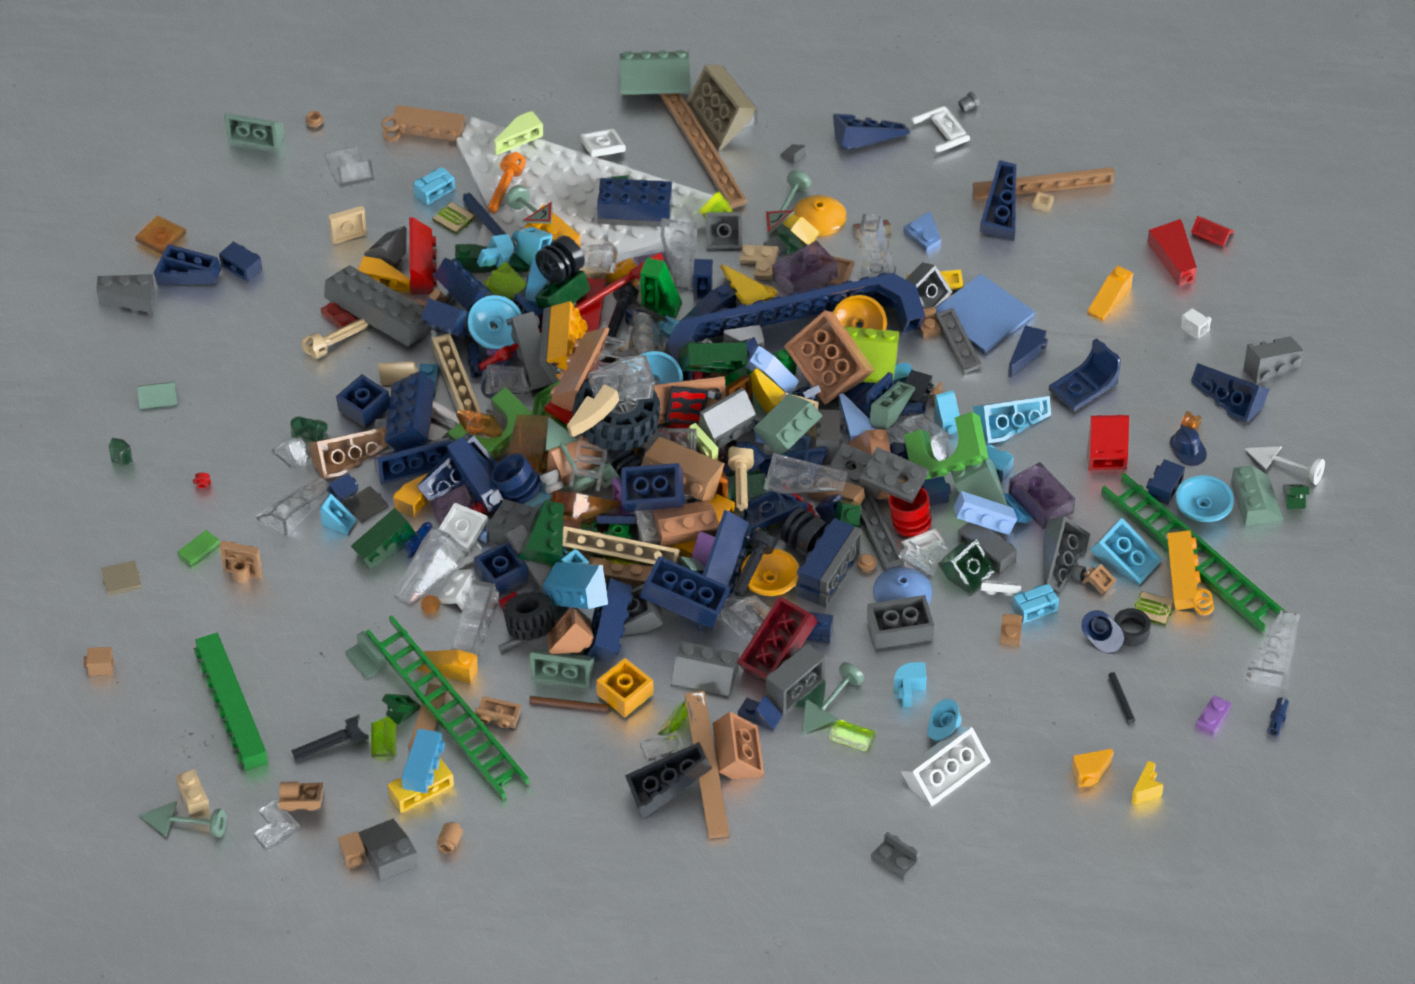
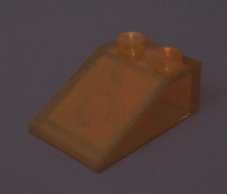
(530, 440)
(582, 506)

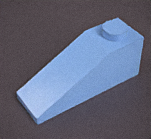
(772, 368)
(854, 419)

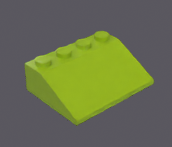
(879, 348)

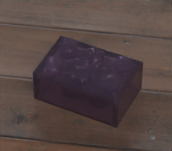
(805, 269)
(1041, 494)

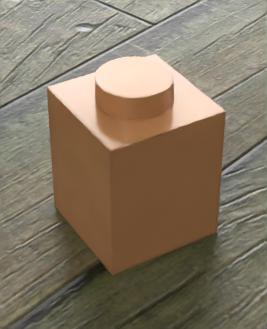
(99, 661)
(352, 849)

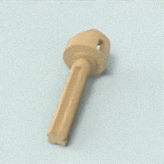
(319, 344)
(741, 461)

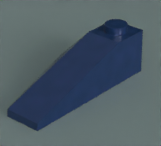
(859, 133)
(1235, 395)
(445, 474)
(476, 474)

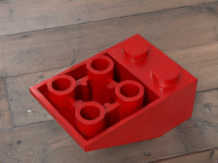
(1108, 442)

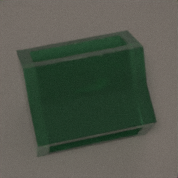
(120, 452)

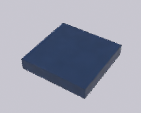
(616, 518)

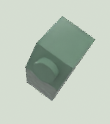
(890, 405)

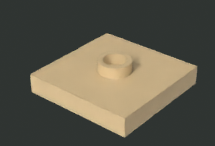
(347, 225)

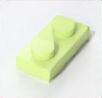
(704, 443)

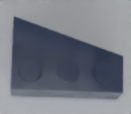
(186, 267)

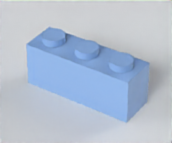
(985, 512)

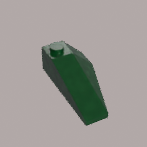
(469, 253)

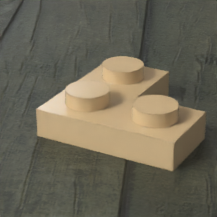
(763, 257)

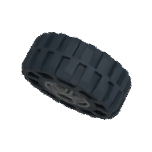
(625, 425)

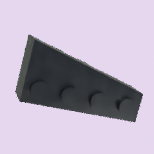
(667, 777)

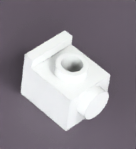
(1195, 323)

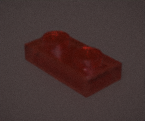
(336, 315)

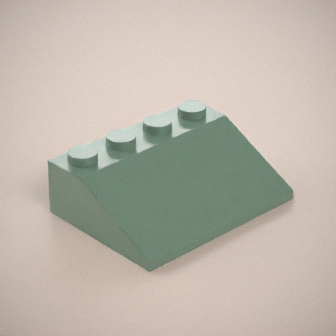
(654, 72)

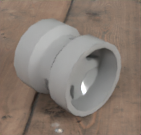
(552, 482)

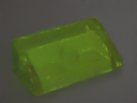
(674, 720)
(852, 735)
(383, 738)

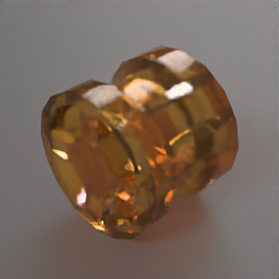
(1191, 421)

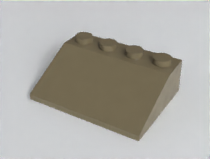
(719, 105)

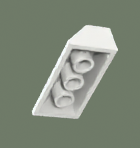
(946, 765)

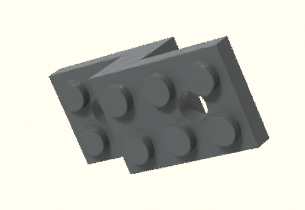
(880, 472)

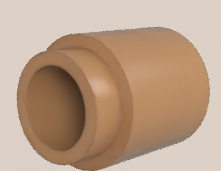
(449, 837)

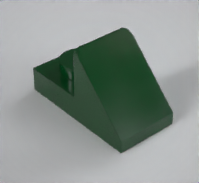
(1295, 495)
(400, 707)

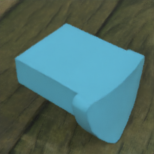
(668, 327)

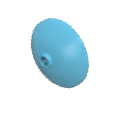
(490, 311)
(664, 367)
(1204, 498)

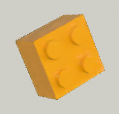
(624, 687)

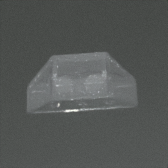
(912, 423)
(744, 615)

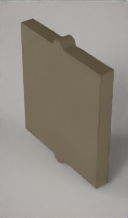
(121, 577)

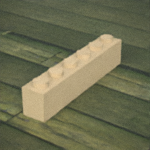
(454, 374)
(617, 546)

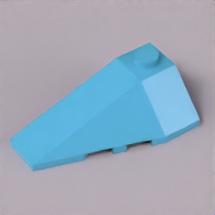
(1011, 417)

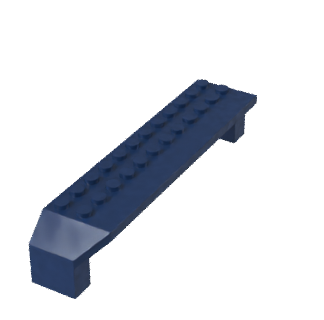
(887, 289)

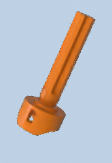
(510, 168)

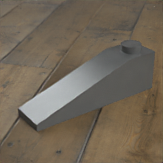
(1062, 546)

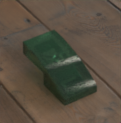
(790, 239)

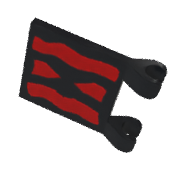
(687, 403)

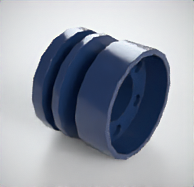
(516, 478)

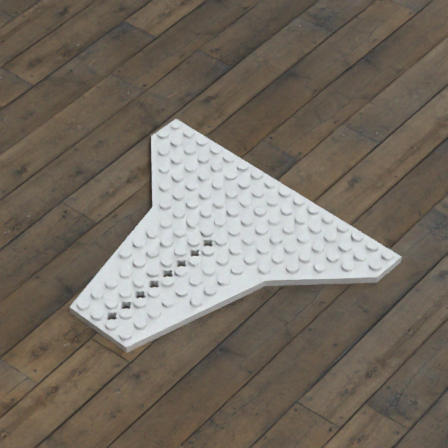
(570, 183)

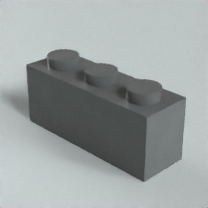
(997, 550)

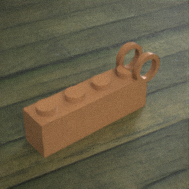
(424, 123)

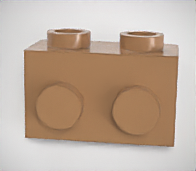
(498, 712)

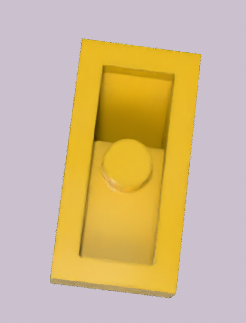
(802, 229)
(1146, 786)

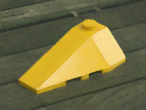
(747, 288)

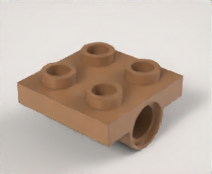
(241, 561)
(300, 795)

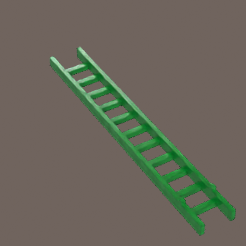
(1253, 618)
(457, 700)

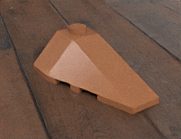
(868, 442)

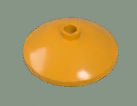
(822, 212)
(861, 310)
(774, 574)

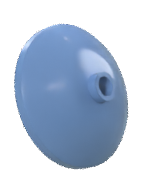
(901, 583)

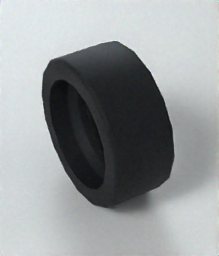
(1139, 617)

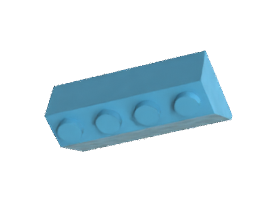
(576, 585)

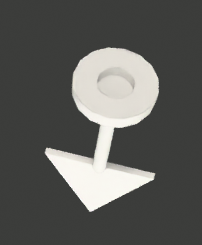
(1266, 455)

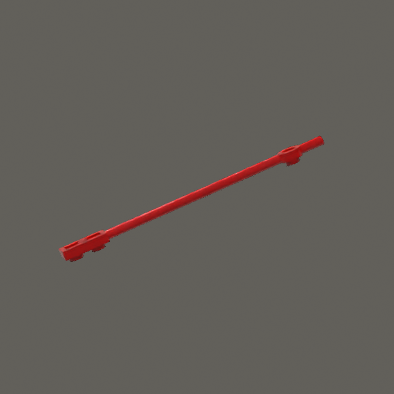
(505, 352)

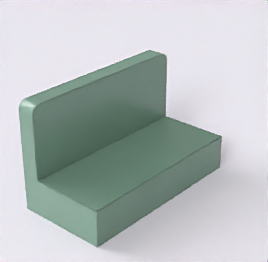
(157, 395)
(366, 656)

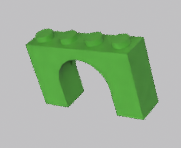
(508, 407)
(970, 448)

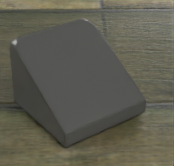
(794, 153)

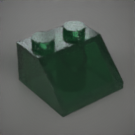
(755, 485)
(967, 565)

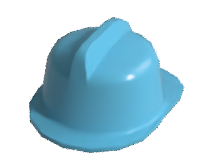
(944, 719)

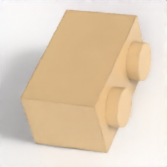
(192, 794)

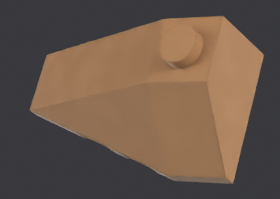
(341, 453)

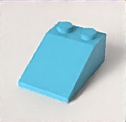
(1126, 552)

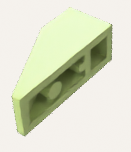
(518, 132)

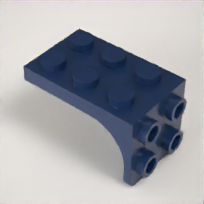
(1090, 379)
(867, 393)

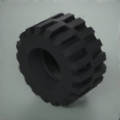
(529, 616)

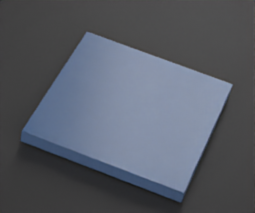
(987, 312)

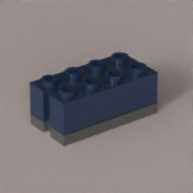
(634, 202)
(829, 562)

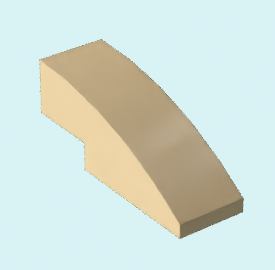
(593, 410)

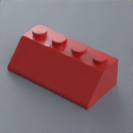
(421, 258)

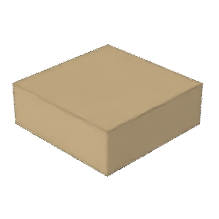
(1043, 202)

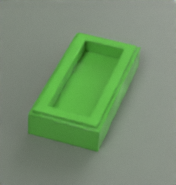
(198, 547)

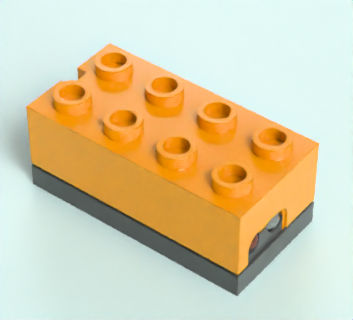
(560, 331)

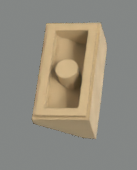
(396, 371)

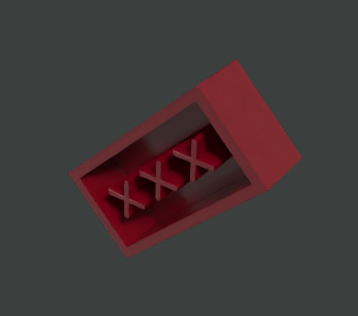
(777, 638)

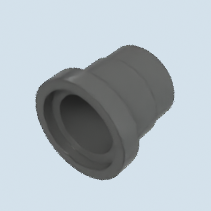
(968, 102)

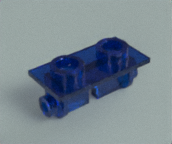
(414, 542)

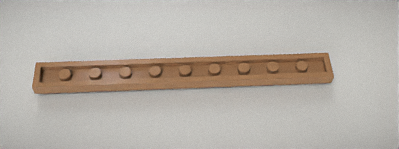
(704, 149)

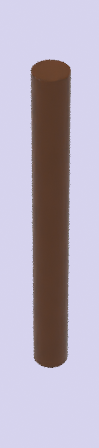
(569, 704)

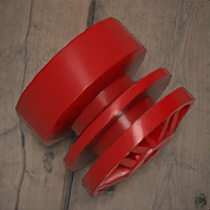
(911, 518)

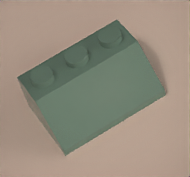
(254, 131)
(787, 423)
(1255, 496)
(561, 668)

